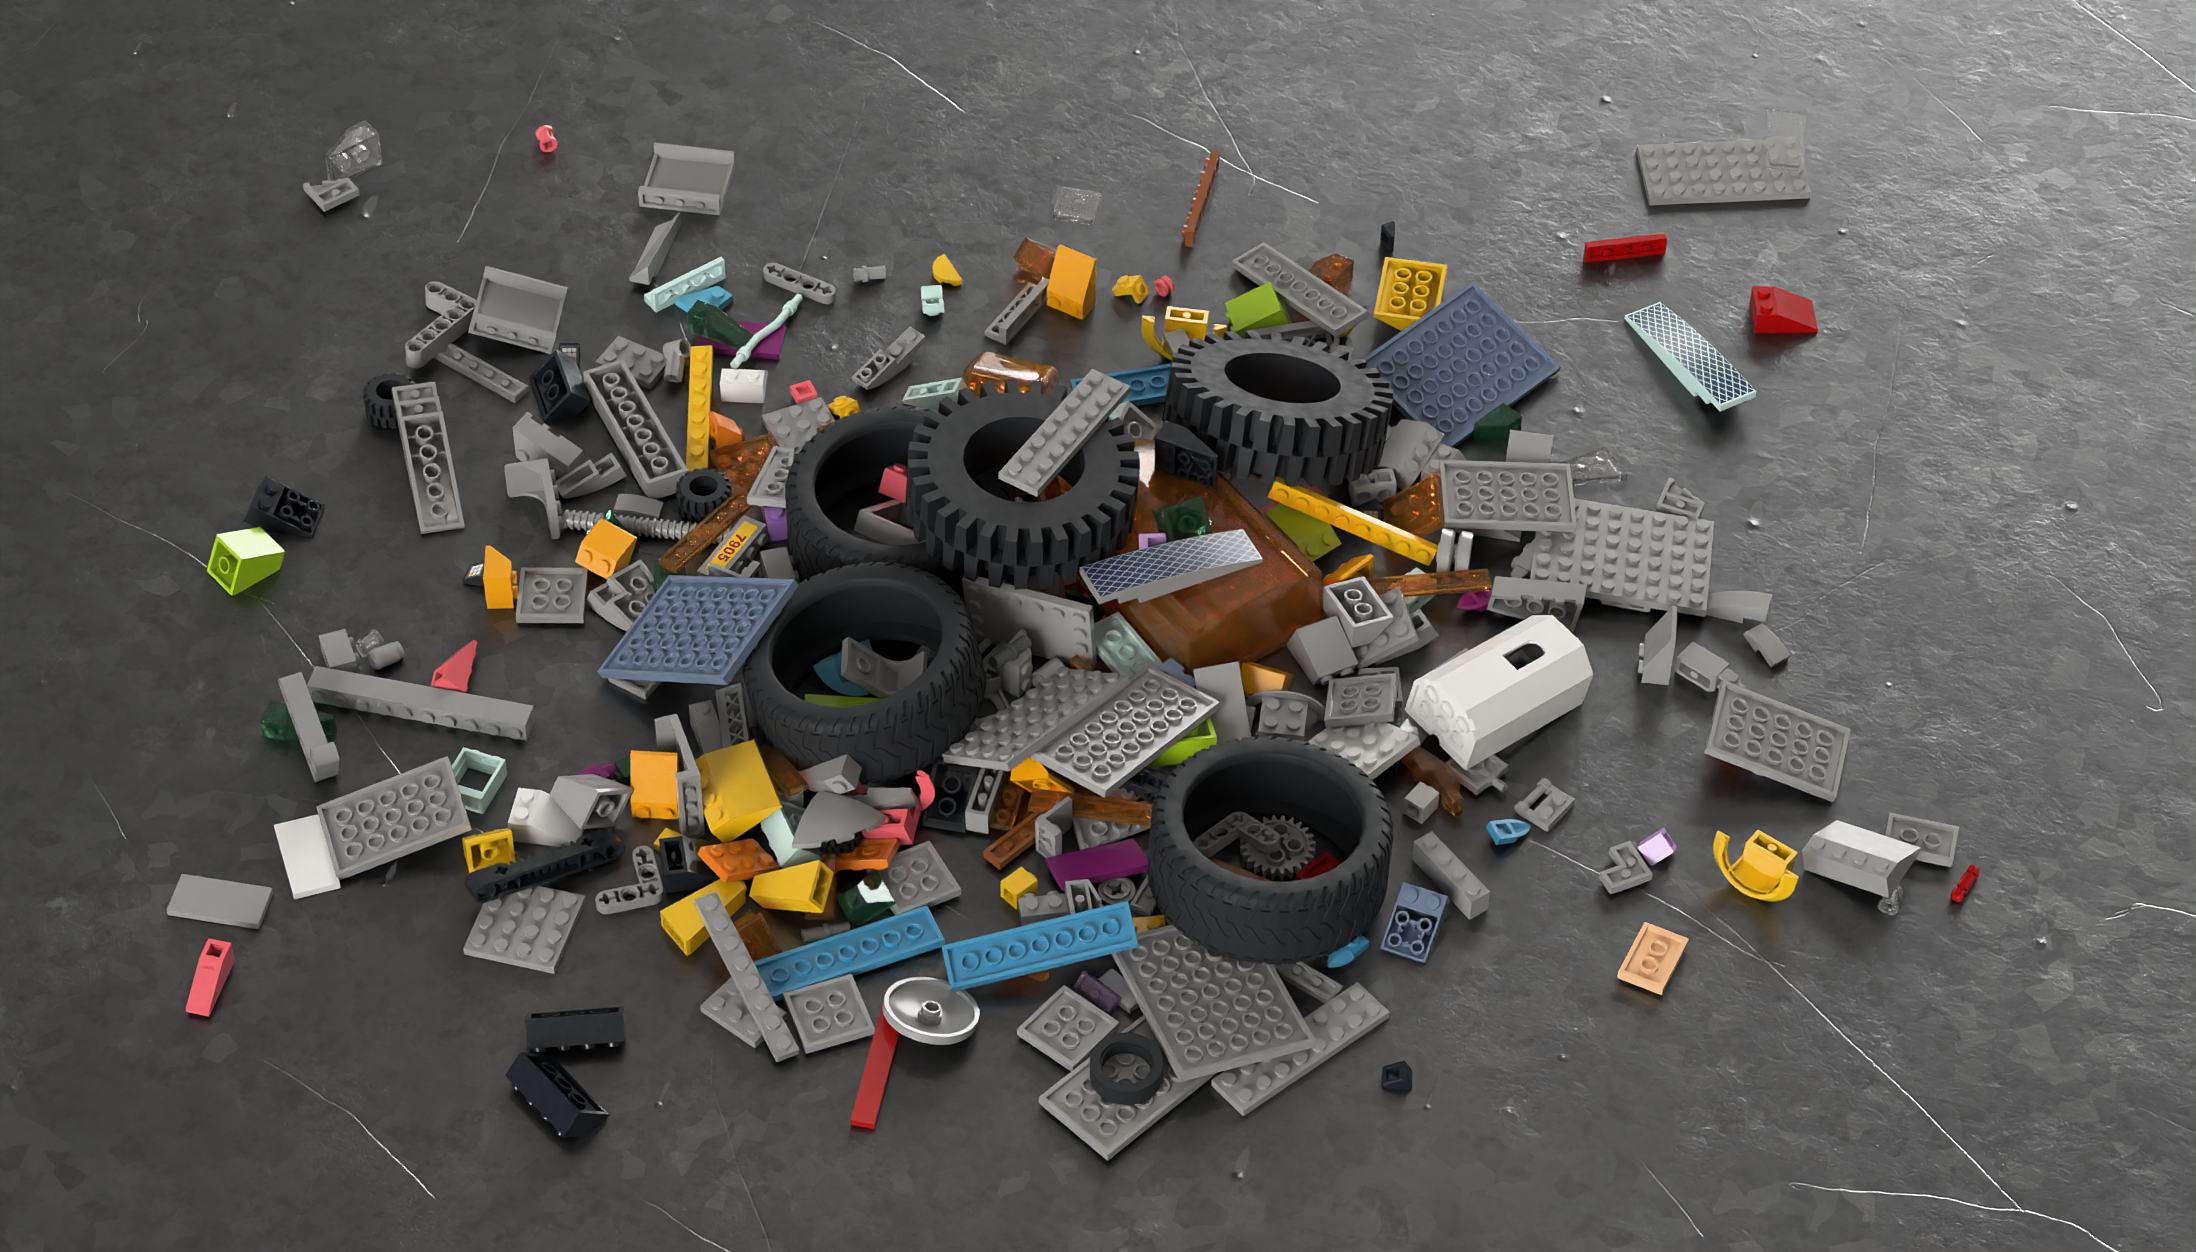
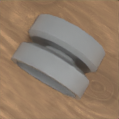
(1454, 554)

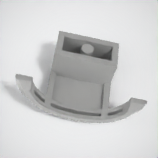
(1284, 713)

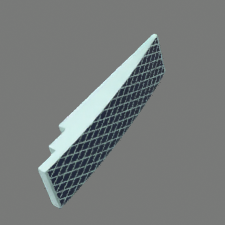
(1690, 357)

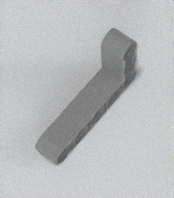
(455, 320)
(320, 754)

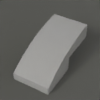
(637, 505)
(1769, 645)

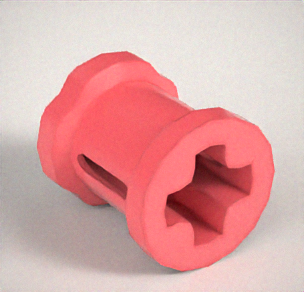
(547, 141)

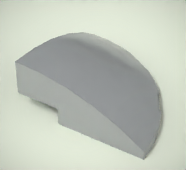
(623, 595)
(834, 817)

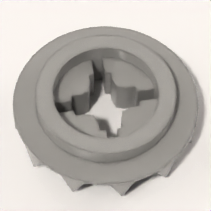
(1106, 887)

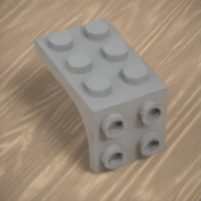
(536, 480)
(877, 673)

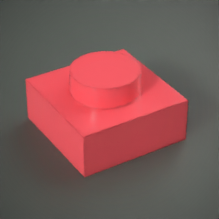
(803, 392)

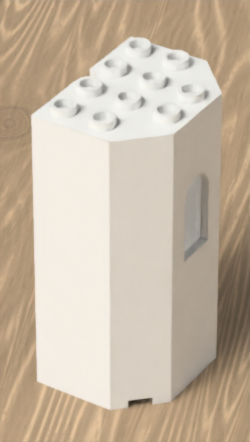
(1487, 704)

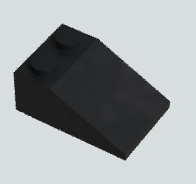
(952, 793)

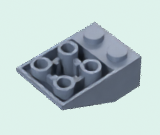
(1415, 922)

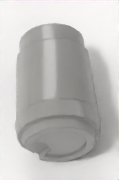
(385, 655)

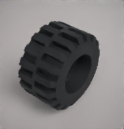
(379, 398)
(701, 493)

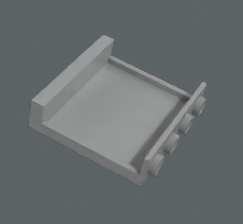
(687, 179)
(518, 310)
(672, 739)

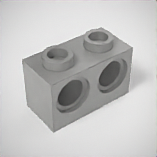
(1377, 485)

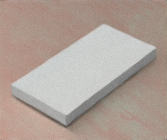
(306, 857)

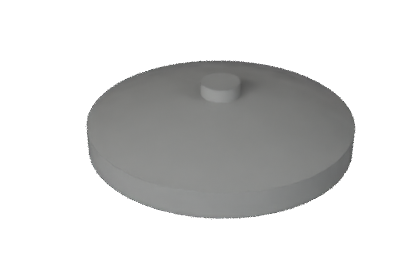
(930, 1011)

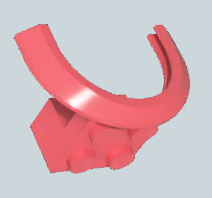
(901, 822)

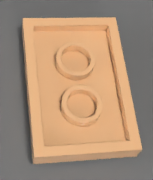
(1653, 958)

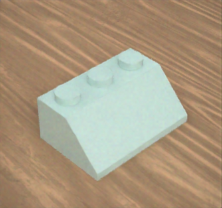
(780, 831)

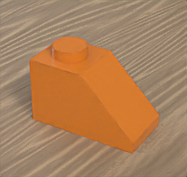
(723, 431)

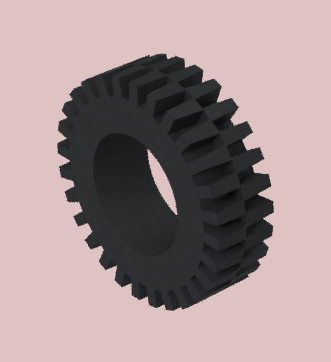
(1280, 407)
(1006, 534)

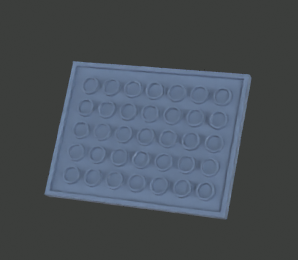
(1461, 364)
(698, 629)

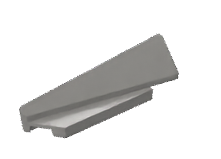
(656, 251)

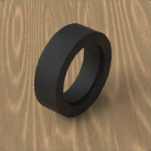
(1126, 1044)

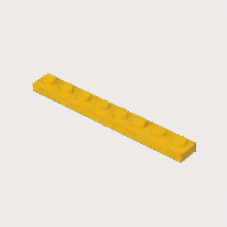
(699, 407)
(1353, 521)

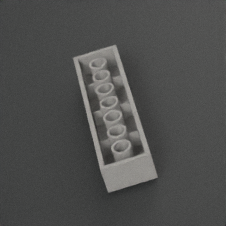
(635, 428)

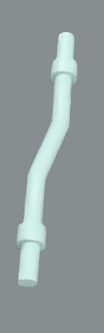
(745, 351)

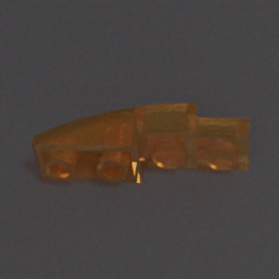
(1435, 773)
(1008, 805)

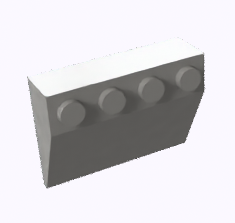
(1859, 857)

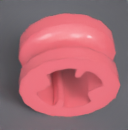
(1164, 286)

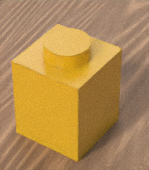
(1018, 885)

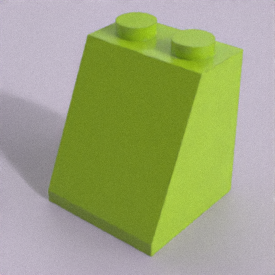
(1256, 310)
(244, 559)

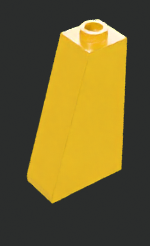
(794, 888)
(684, 922)

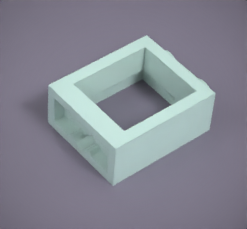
(494, 765)

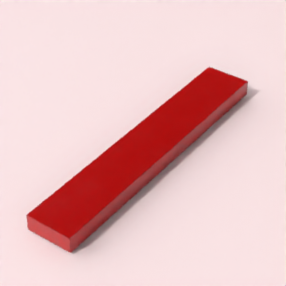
(875, 1074)

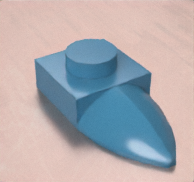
(1507, 830)
(1348, 953)

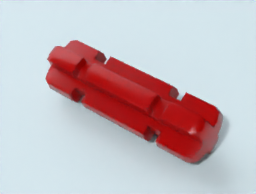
(1965, 883)

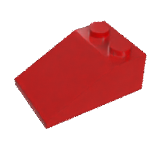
(1781, 311)

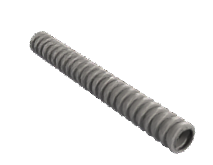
(636, 526)

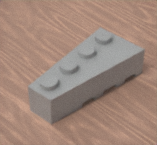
(1537, 597)

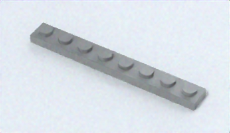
(746, 976)

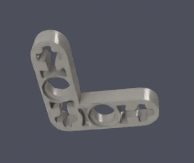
(1238, 825)
(644, 886)

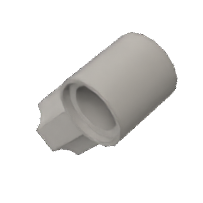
(675, 355)

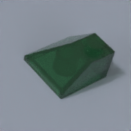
(1183, 519)
(865, 898)

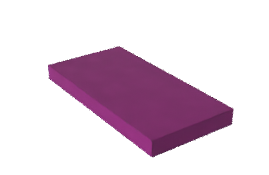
(767, 348)
(1098, 863)

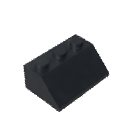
(559, 387)

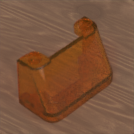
(998, 368)

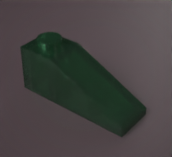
(716, 325)
(278, 723)

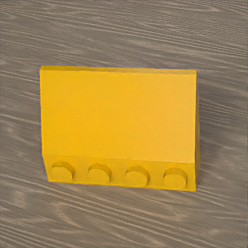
(1408, 291)
(736, 790)

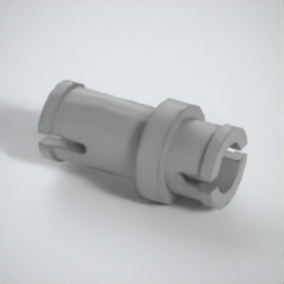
(868, 273)

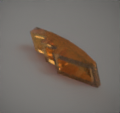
(782, 772)

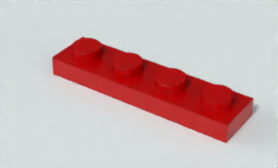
(1625, 247)

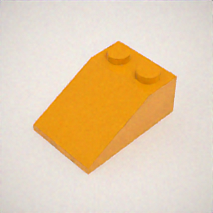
(1072, 283)
(654, 784)

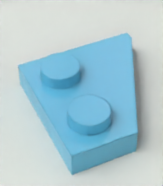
(714, 296)

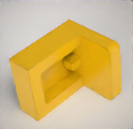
(1131, 285)
(844, 406)

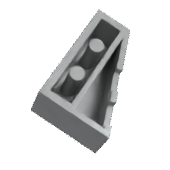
(537, 443)
(1081, 896)

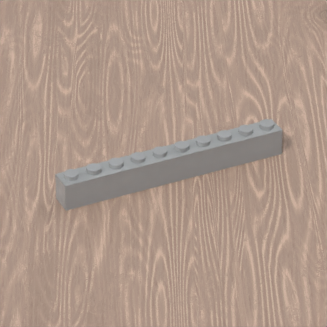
(421, 703)

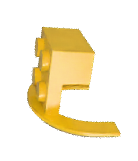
(1191, 320)
(1763, 868)

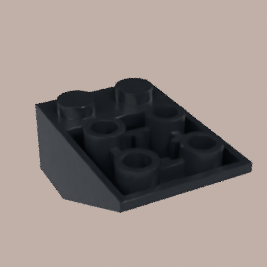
(1185, 455)
(283, 510)
(682, 864)

